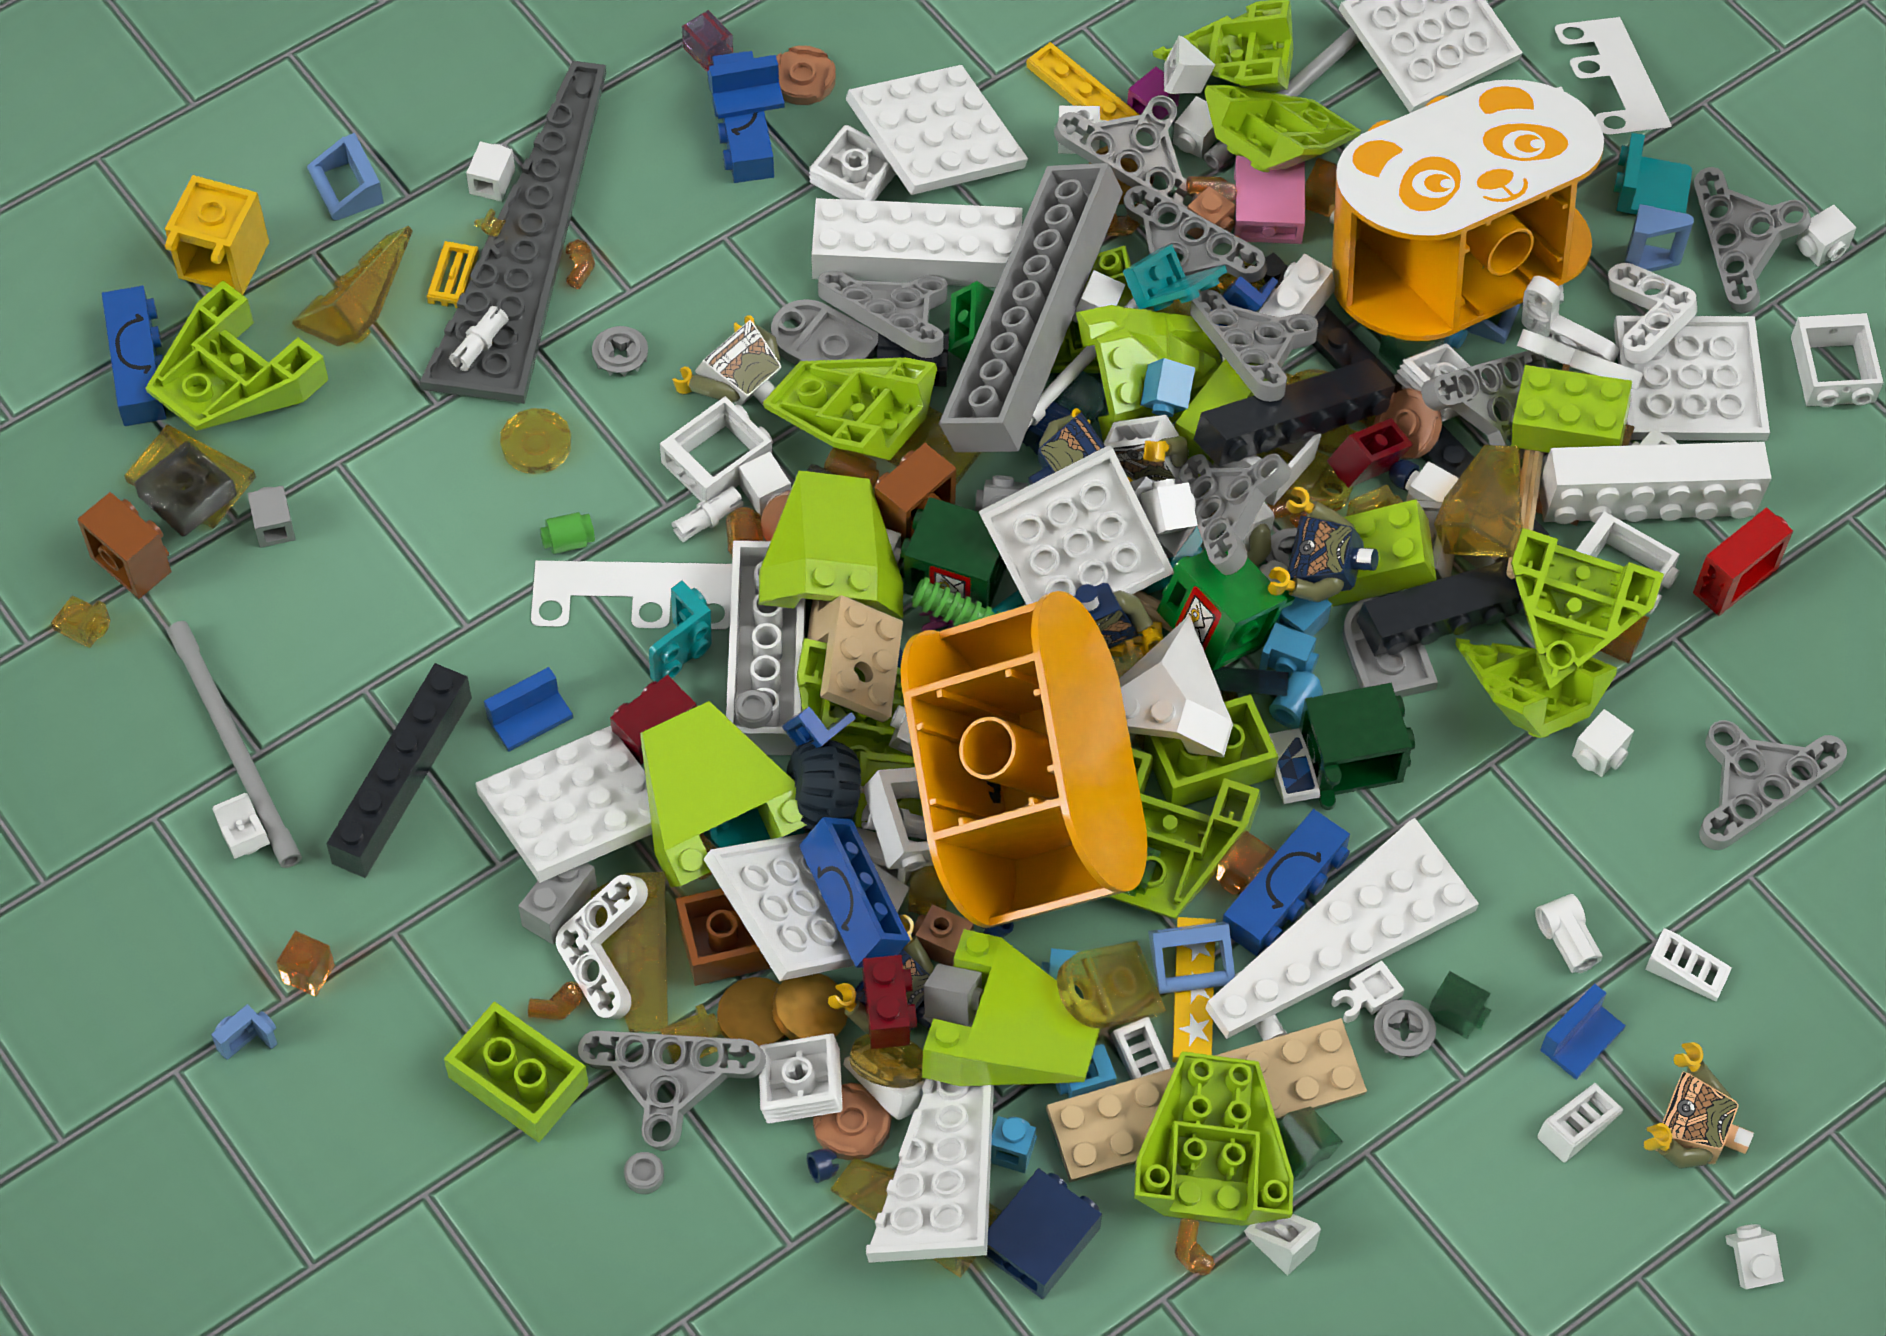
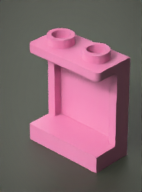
(1269, 203)

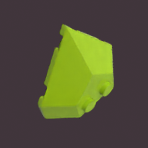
(1249, 49)
(1577, 601)
(1519, 688)

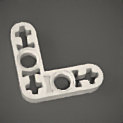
(1672, 305)
(1542, 317)
(1576, 359)
(591, 938)

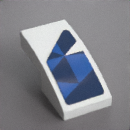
(1294, 769)

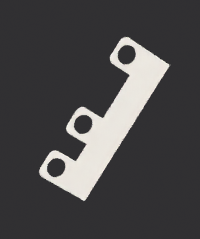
(1623, 65)
(640, 580)

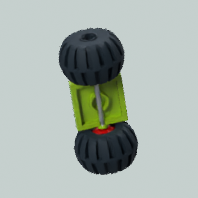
(833, 778)

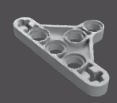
(1122, 143)
(1748, 247)
(1197, 253)
(891, 308)
(1249, 329)
(1479, 400)
(1233, 513)
(1774, 769)
(687, 1074)

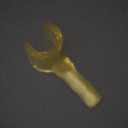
(490, 224)

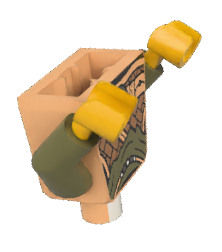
(1697, 1117)

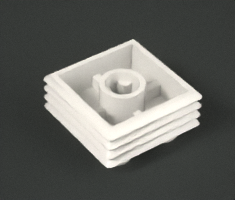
(851, 167)
(1429, 365)
(789, 1097)

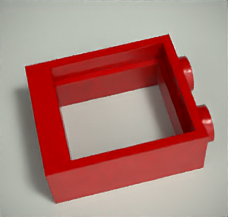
(1742, 561)

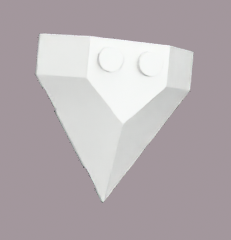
(1177, 695)

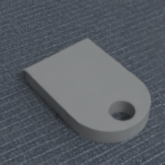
(822, 334)
(1408, 670)

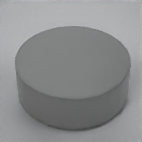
(753, 709)
(644, 1173)

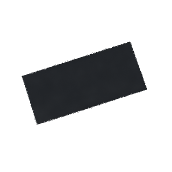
(1252, 681)

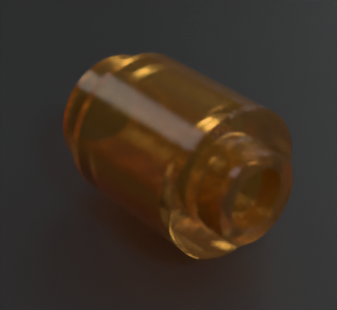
(851, 464)
(743, 525)

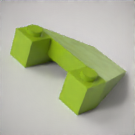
(219, 379)
(703, 775)
(1188, 841)
(1018, 1029)

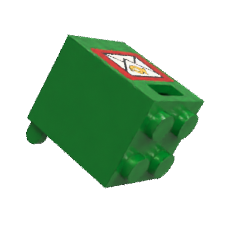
(1228, 611)

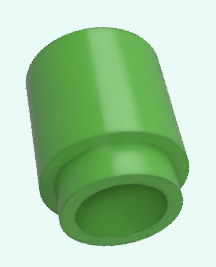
(567, 532)

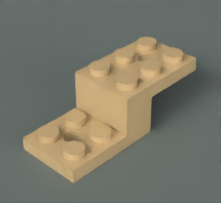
(858, 639)

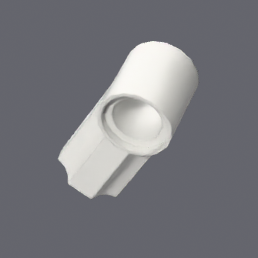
(1565, 923)

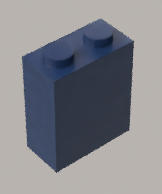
(1042, 1232)

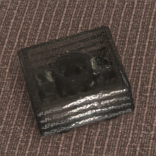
(204, 482)

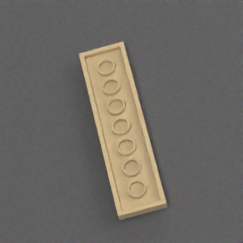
(1110, 1124)

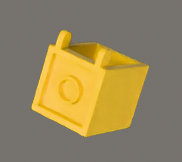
(216, 234)

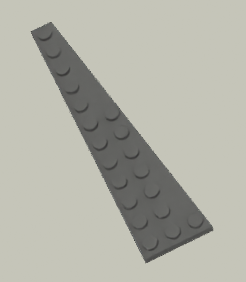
(523, 260)

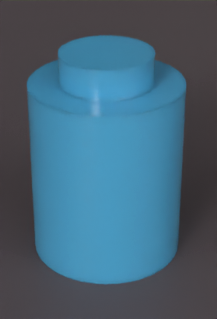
(1288, 709)

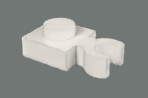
(1371, 990)

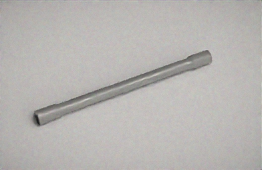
(1219, 155)
(278, 834)

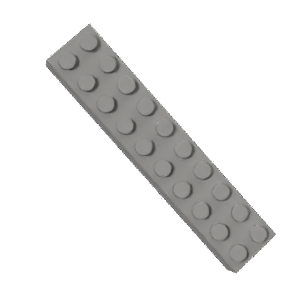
(1031, 309)

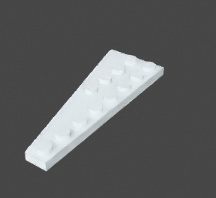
(1374, 912)
(942, 1180)

